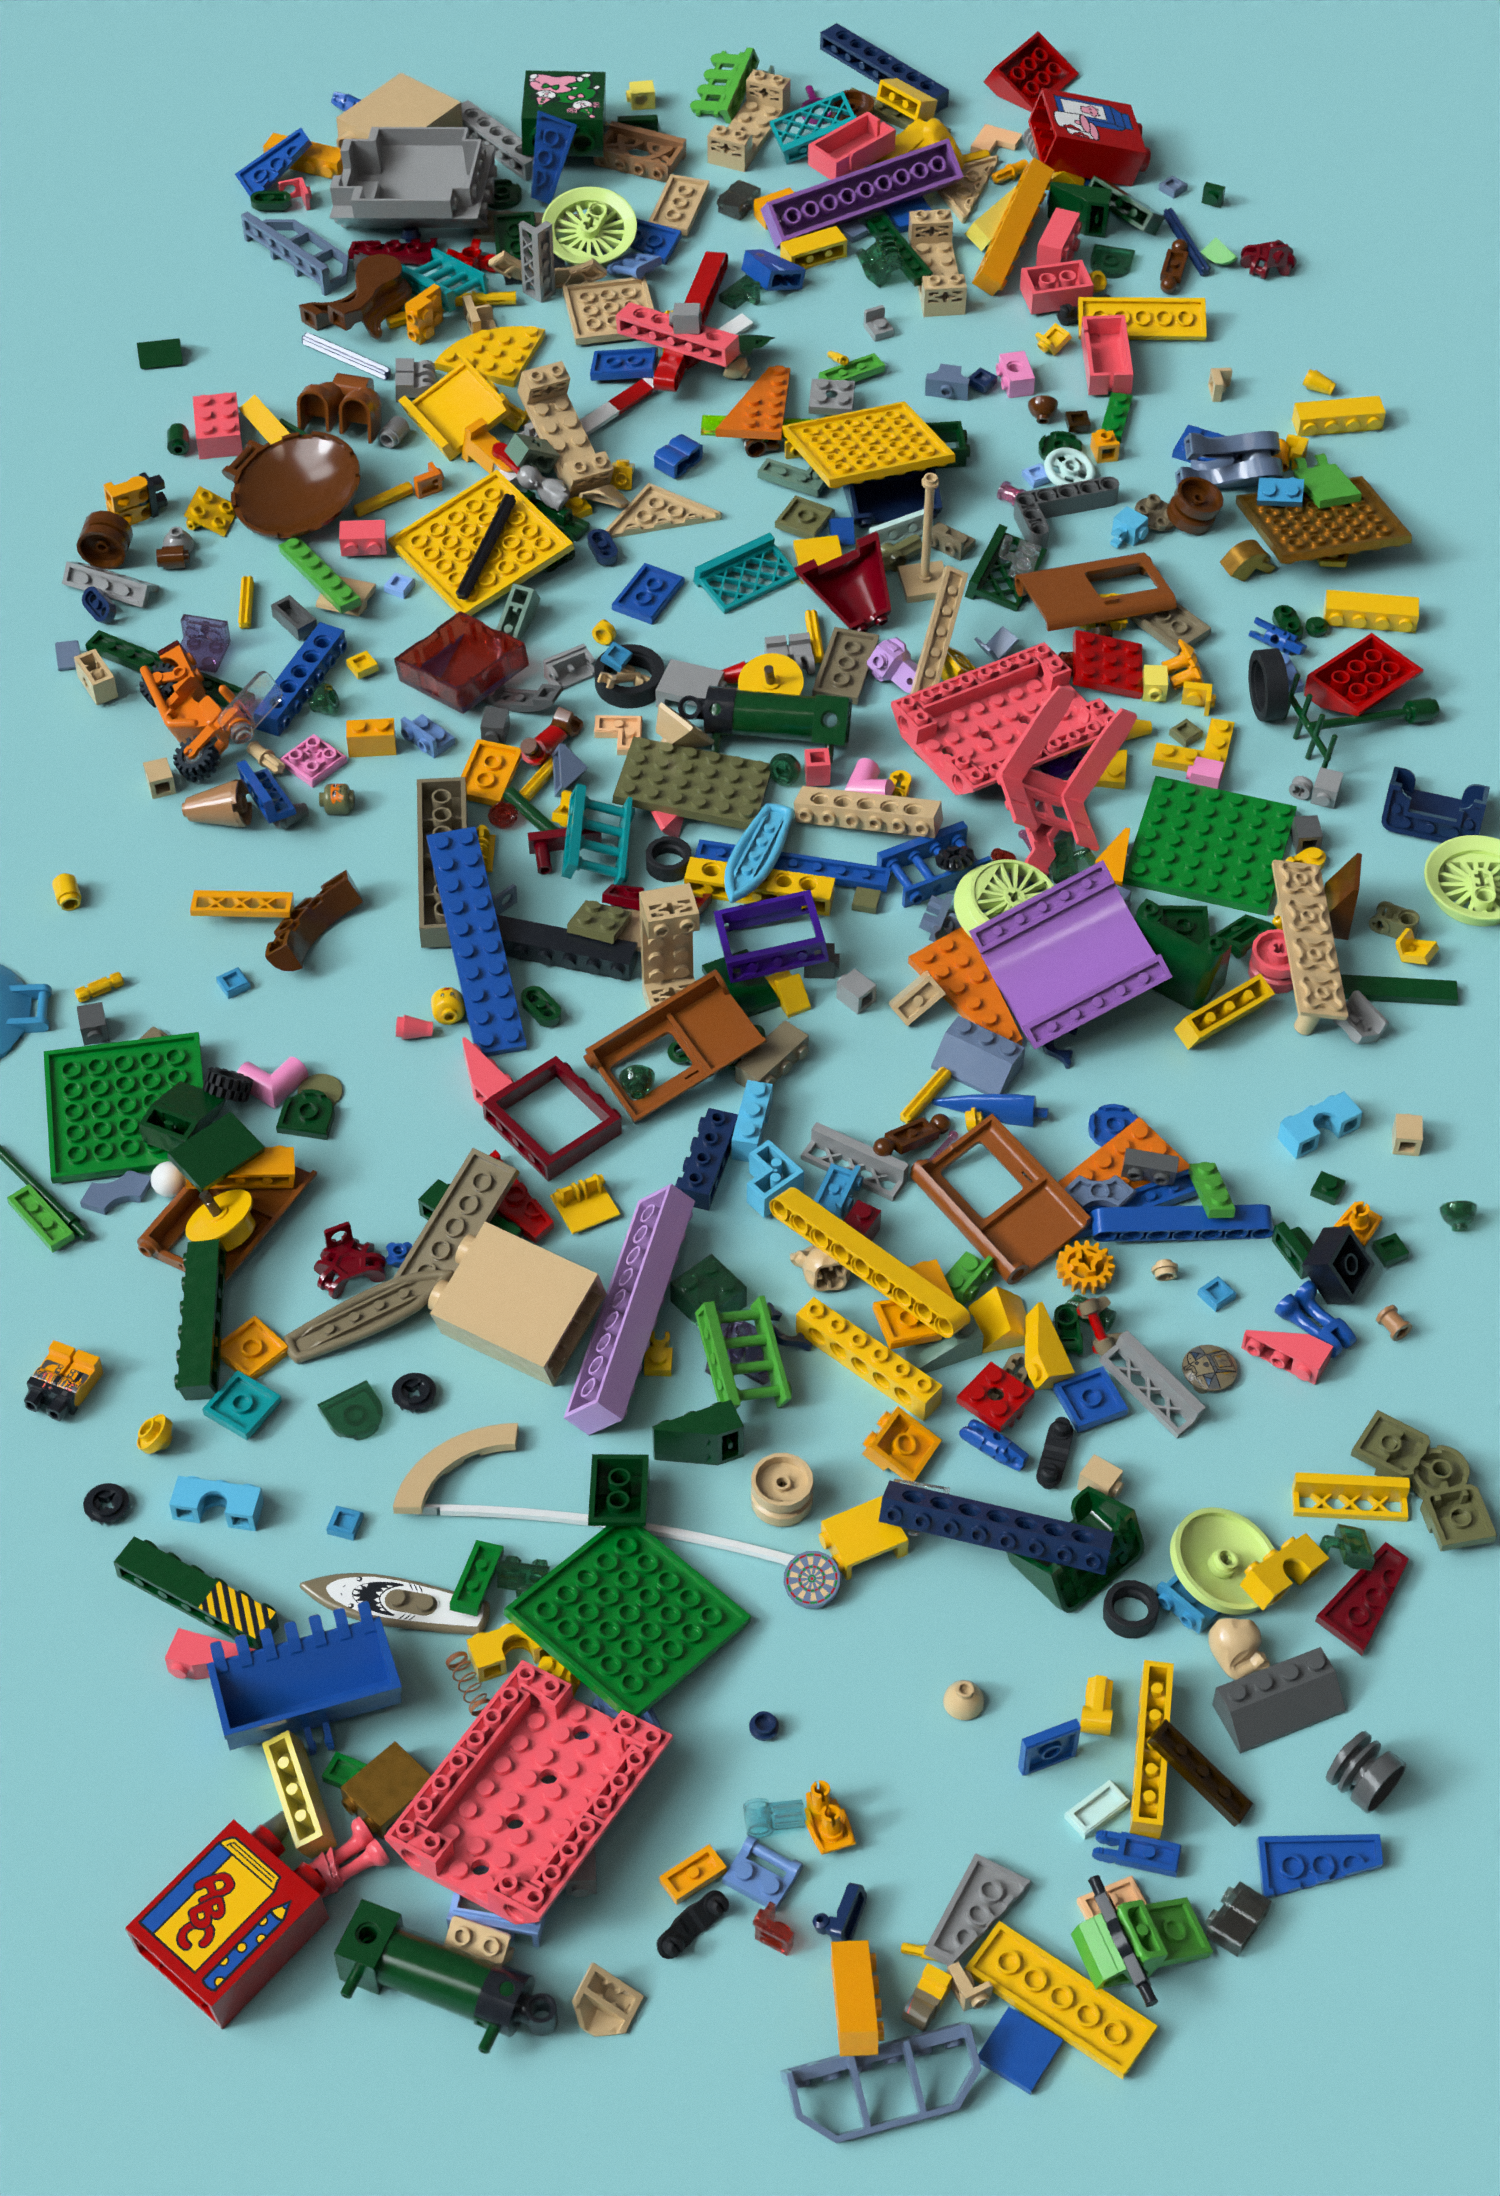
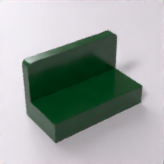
(642, 121)
(160, 353)
(1293, 1246)

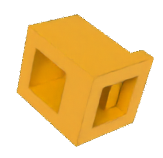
(1104, 440)

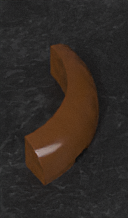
(310, 920)

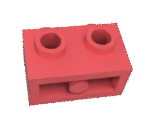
(363, 538)

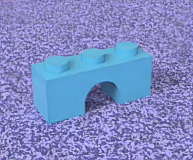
(1335, 1113)
(751, 1118)
(196, 1495)

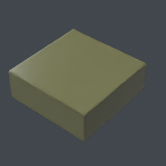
(1185, 733)
(866, 900)

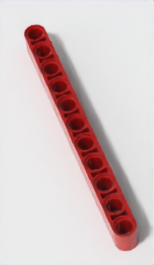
(702, 291)

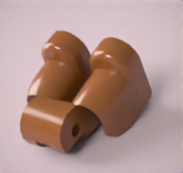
(349, 396)

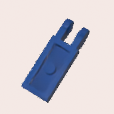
(1138, 1852)

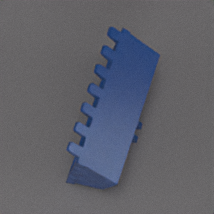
(304, 1679)

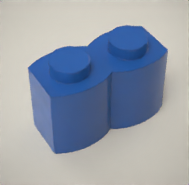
(678, 456)

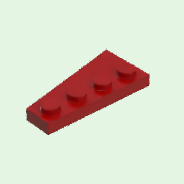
(524, 1210)

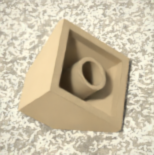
(679, 730)

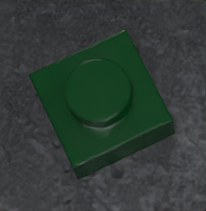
(1213, 194)
(1327, 1188)
(1390, 1250)

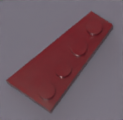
(413, 252)
(629, 897)
(1362, 1601)

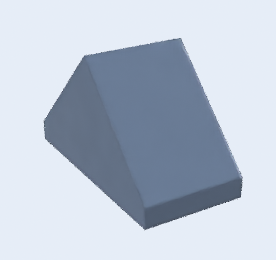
(566, 769)

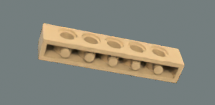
(868, 811)

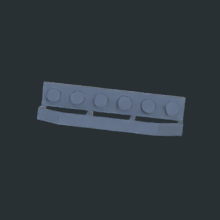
(288, 249)
(889, 2052)

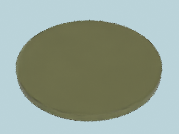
(323, 1083)

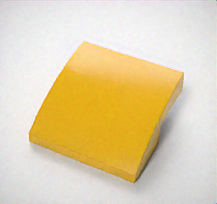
(819, 548)

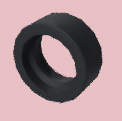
(667, 845)
(1135, 1590)

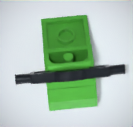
(1137, 1939)

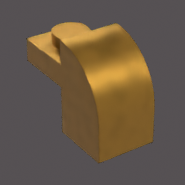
(1245, 558)

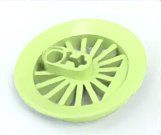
(594, 226)
(1466, 879)
(995, 892)

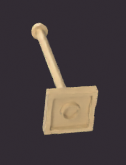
(923, 579)

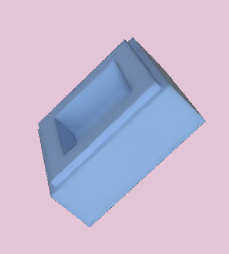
(1035, 475)
(399, 585)

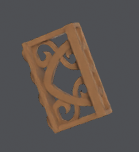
(659, 145)

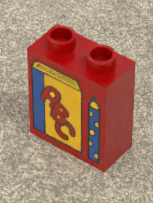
(230, 1920)

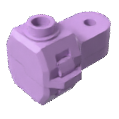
(893, 663)

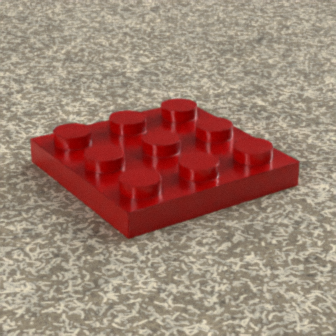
(1107, 664)

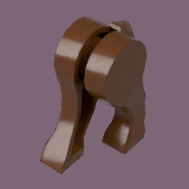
(377, 295)

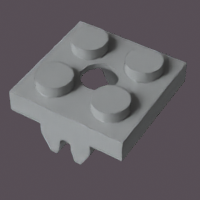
(821, 404)

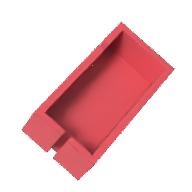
(851, 146)
(1106, 354)

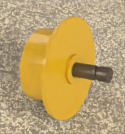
(772, 674)
(222, 1218)

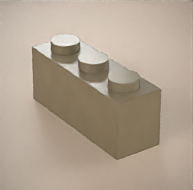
(775, 1057)

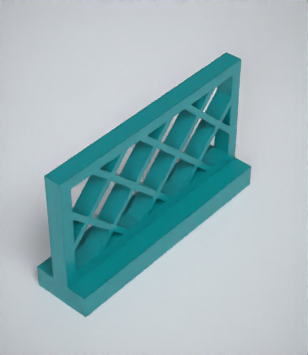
(799, 146)
(735, 561)

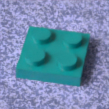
(242, 1405)

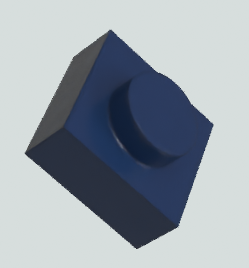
(982, 380)

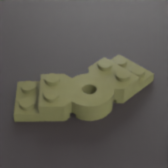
(1449, 1504)

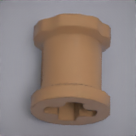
(1394, 1322)

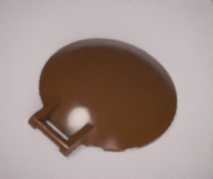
(293, 483)

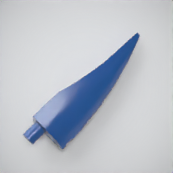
(1007, 1108)

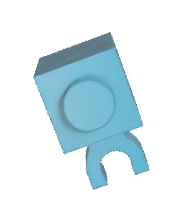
(1129, 527)

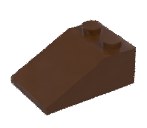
(1342, 896)

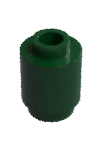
(178, 439)

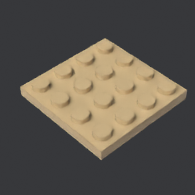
(595, 304)

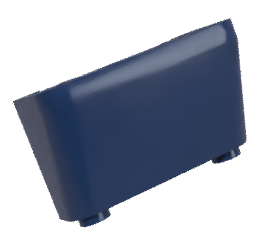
(889, 498)
(1431, 814)

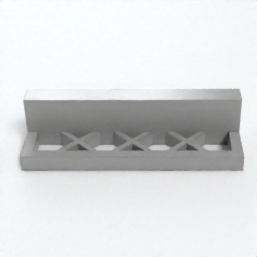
(541, 263)
(113, 584)
(842, 1147)
(1160, 1379)

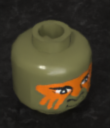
(337, 799)

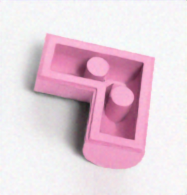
(865, 779)
(276, 1086)

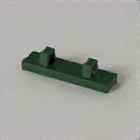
(563, 520)

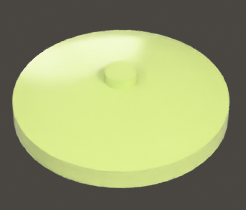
(1211, 1555)

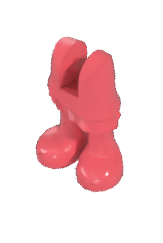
(328, 1864)

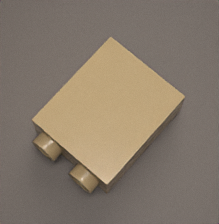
(399, 104)
(516, 1302)

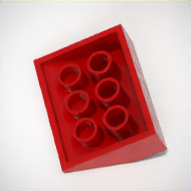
(1028, 70)
(1360, 677)

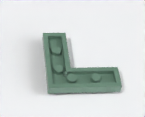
(791, 477)

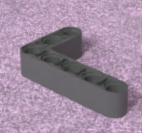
(1035, 506)

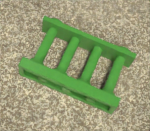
(723, 1370)

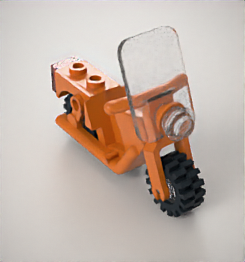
(197, 717)

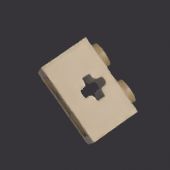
(96, 677)

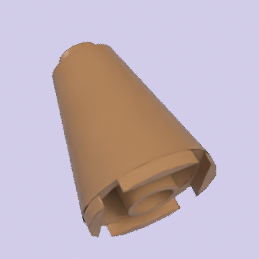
(220, 805)

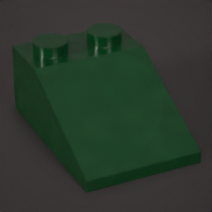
(619, 1490)

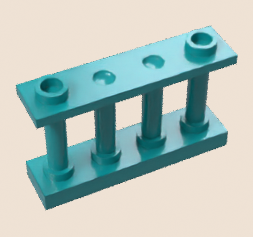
(446, 266)
(575, 842)

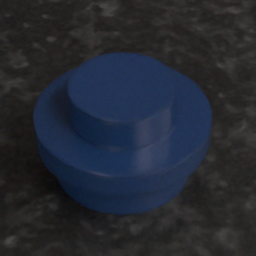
(410, 233)
(763, 1726)

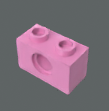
(1015, 374)

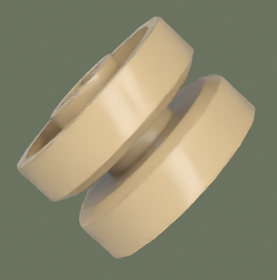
(781, 1489)

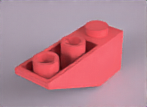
(483, 1073)
(1293, 1352)

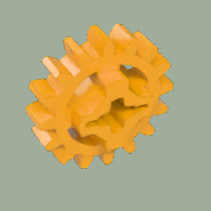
(1085, 1267)

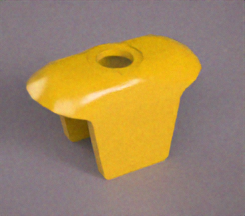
(936, 131)

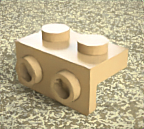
(480, 1940)

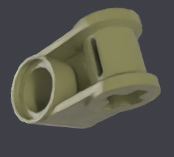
(1394, 920)

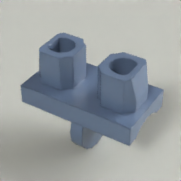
(947, 920)

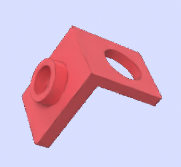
(300, 190)

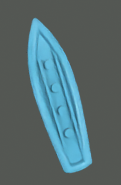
(757, 850)

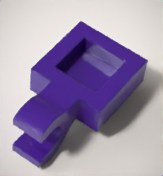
(1061, 766)

